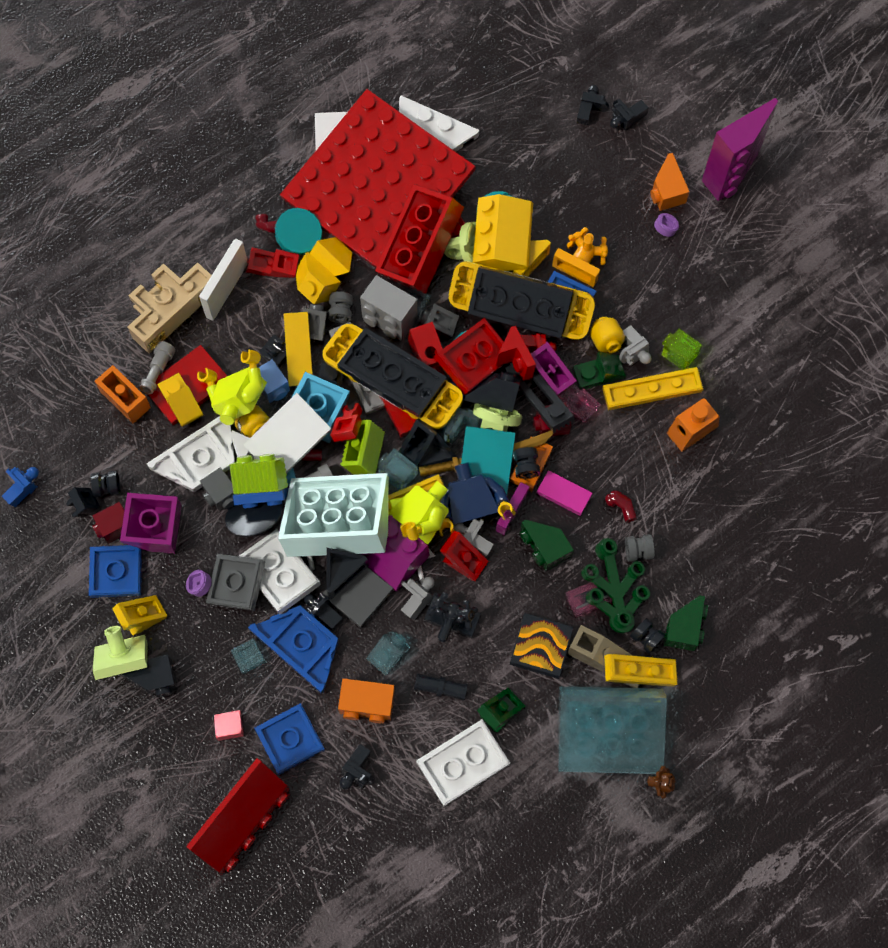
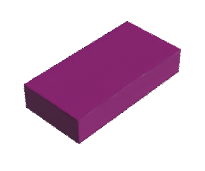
(516, 502)

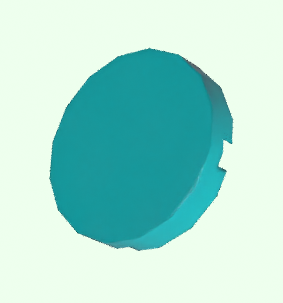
(297, 231)

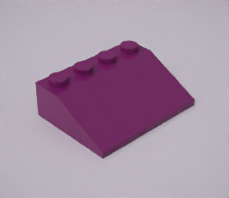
(735, 151)

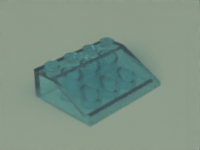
(611, 730)

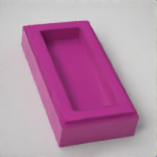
(564, 493)

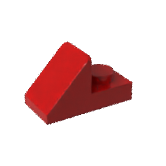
(515, 350)
(463, 556)

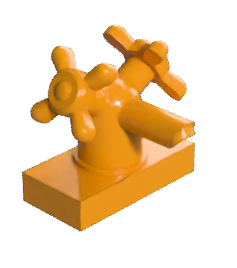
(578, 263)

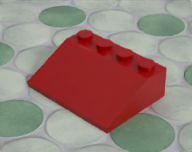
(239, 817)

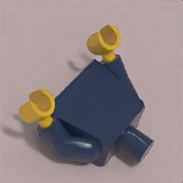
(473, 498)

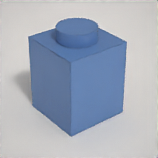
(277, 384)

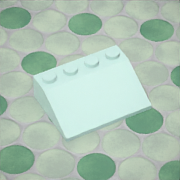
(336, 514)

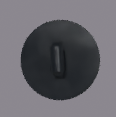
(252, 520)

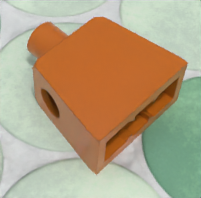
(696, 422)

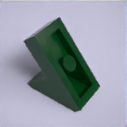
(597, 372)
(500, 709)

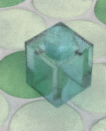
(399, 469)

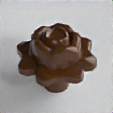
(663, 782)

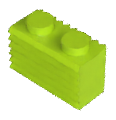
(364, 451)
(258, 475)

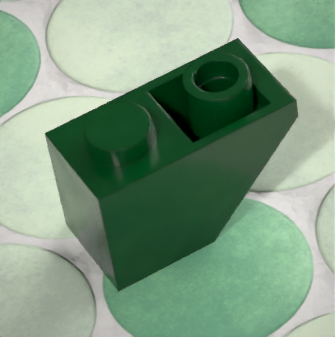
(547, 542)
(684, 625)

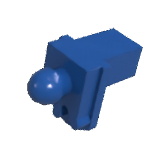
(22, 486)

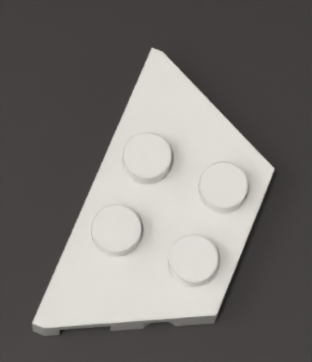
(444, 128)
(197, 456)

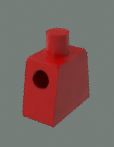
(425, 342)

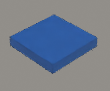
(115, 571)
(289, 739)

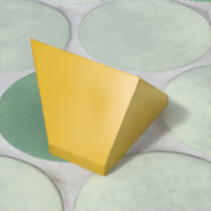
(333, 255)

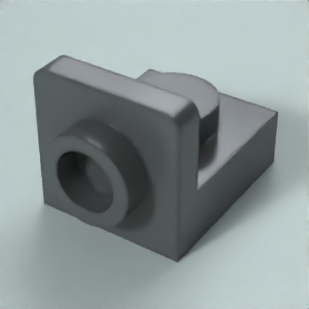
(442, 319)
(317, 321)

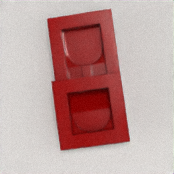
(272, 264)

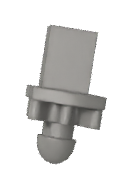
(636, 348)
(470, 533)
(420, 597)

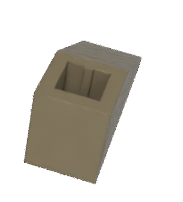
(592, 648)

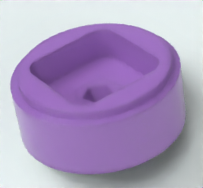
(666, 224)
(198, 583)

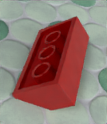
(419, 238)

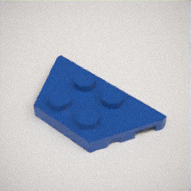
(300, 643)

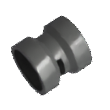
(340, 307)
(639, 547)

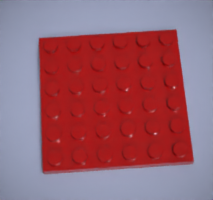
(367, 172)

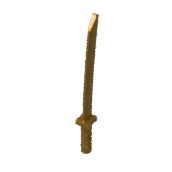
(446, 466)

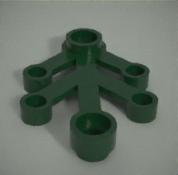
(615, 588)

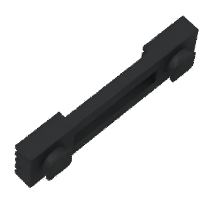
(556, 414)

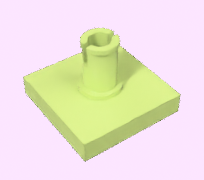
(119, 654)

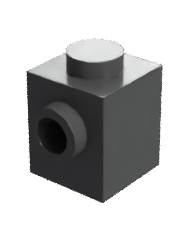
(218, 490)

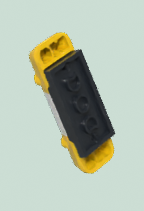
(521, 301)
(393, 375)

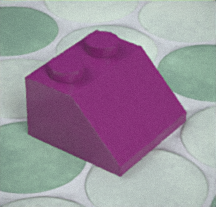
(151, 522)
(400, 558)

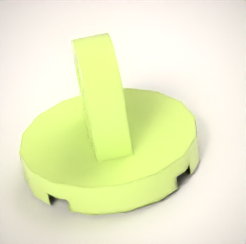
(463, 244)
(496, 418)

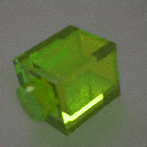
(680, 349)

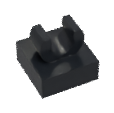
(275, 350)
(83, 501)

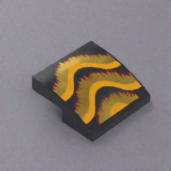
(541, 645)

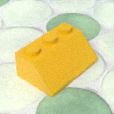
(503, 232)

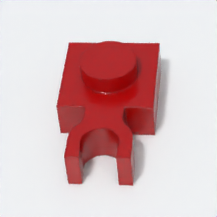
(347, 426)

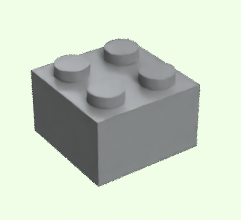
(389, 308)

